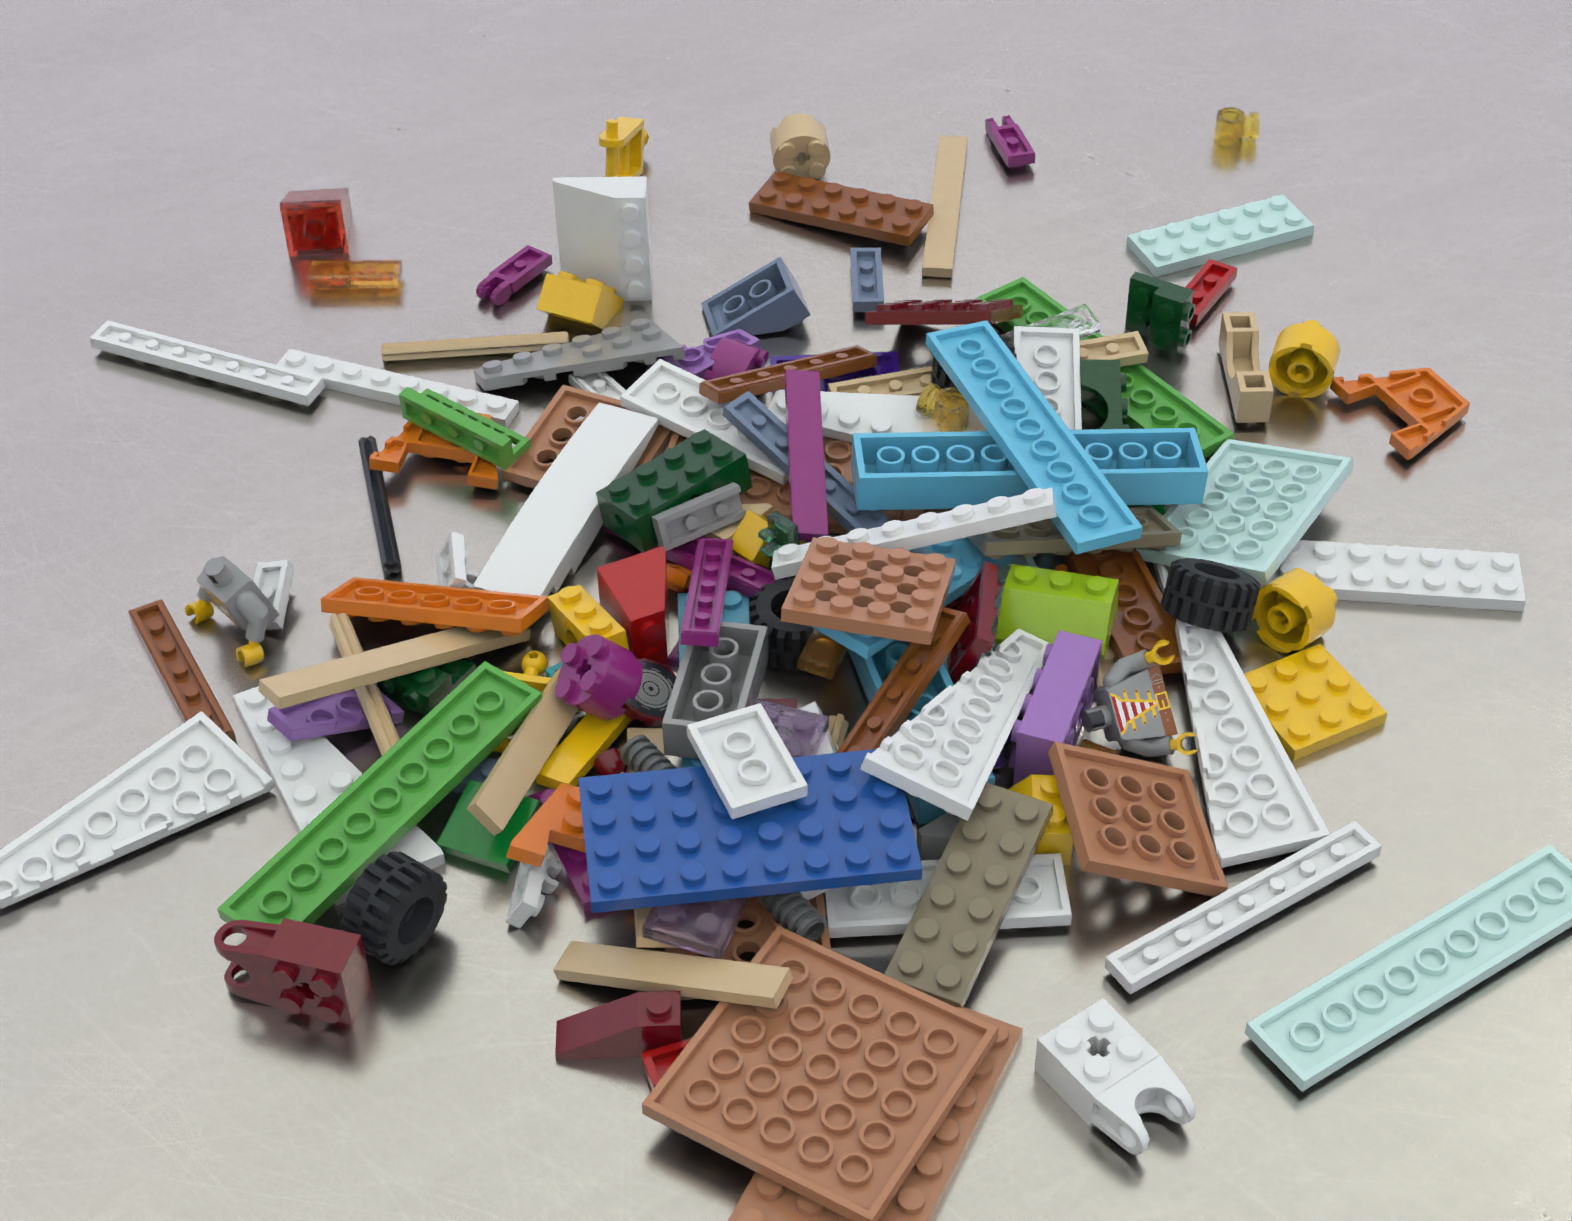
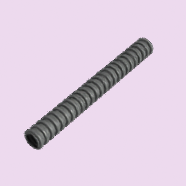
(789, 908)

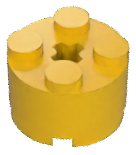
(1304, 359)
(1294, 611)

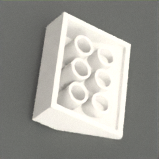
(606, 232)

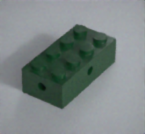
(667, 481)

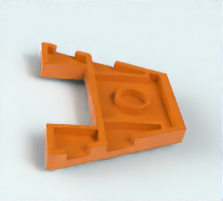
(1416, 397)
(421, 441)
(555, 822)

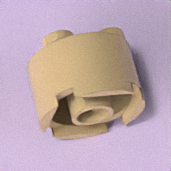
(800, 146)

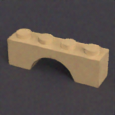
(1248, 386)

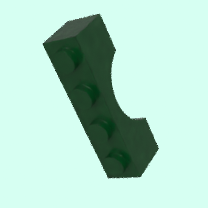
(1102, 391)

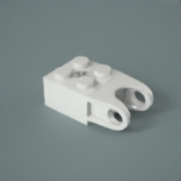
(1111, 1075)

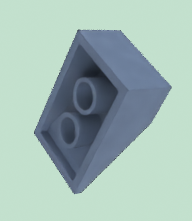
(758, 303)

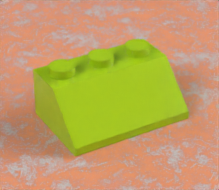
(1055, 600)

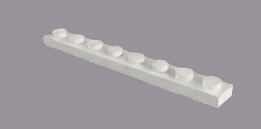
(208, 362)
(387, 385)
(935, 528)
(1241, 907)

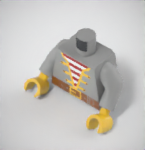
(237, 599)
(1136, 706)

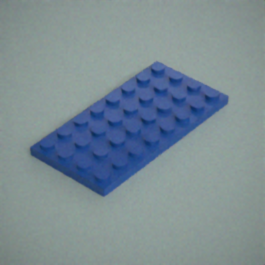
(673, 843)

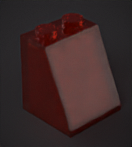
(317, 221)

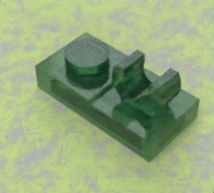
(778, 533)

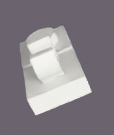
(452, 561)
(274, 582)
(527, 895)

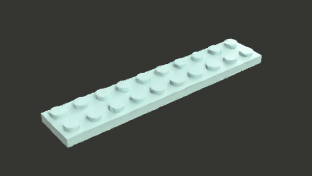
(1417, 970)

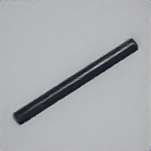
(380, 509)

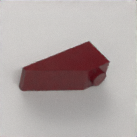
(621, 1027)

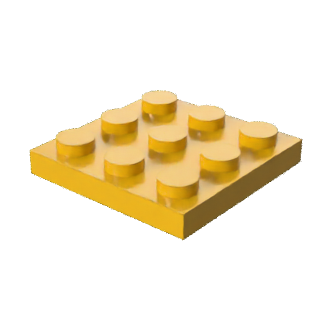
(1313, 701)

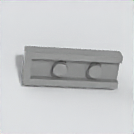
(698, 516)

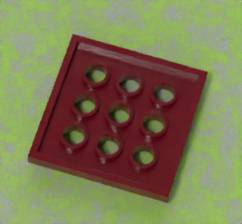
(943, 312)

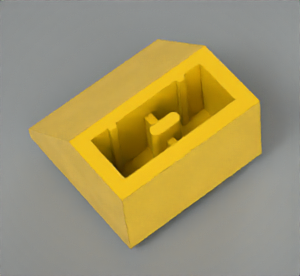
(579, 300)

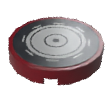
(653, 694)

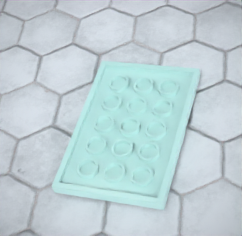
(1253, 506)

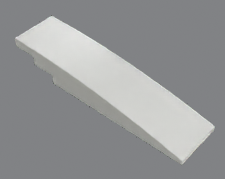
(563, 509)

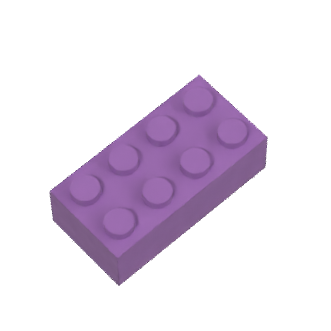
(1055, 708)

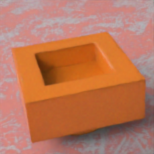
(678, 577)

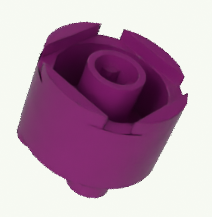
(735, 357)
(598, 677)

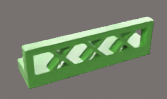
(463, 427)

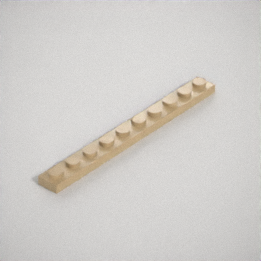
(1124, 347)

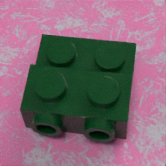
(1160, 312)
(427, 687)

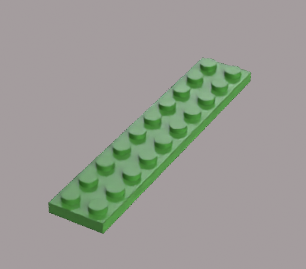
(1150, 399)
(385, 801)

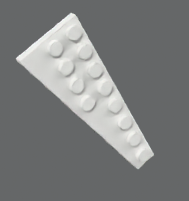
(870, 413)
(960, 732)
(313, 775)
(1247, 778)
(153, 795)

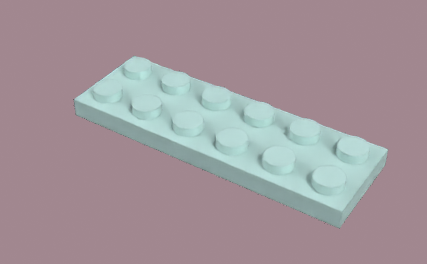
(1219, 235)

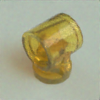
(1234, 125)
(944, 406)

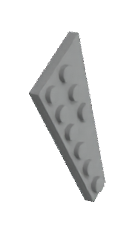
(584, 355)

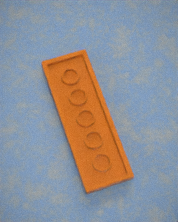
(436, 605)

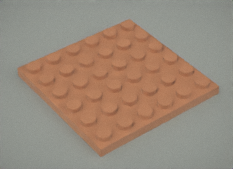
(829, 1085)

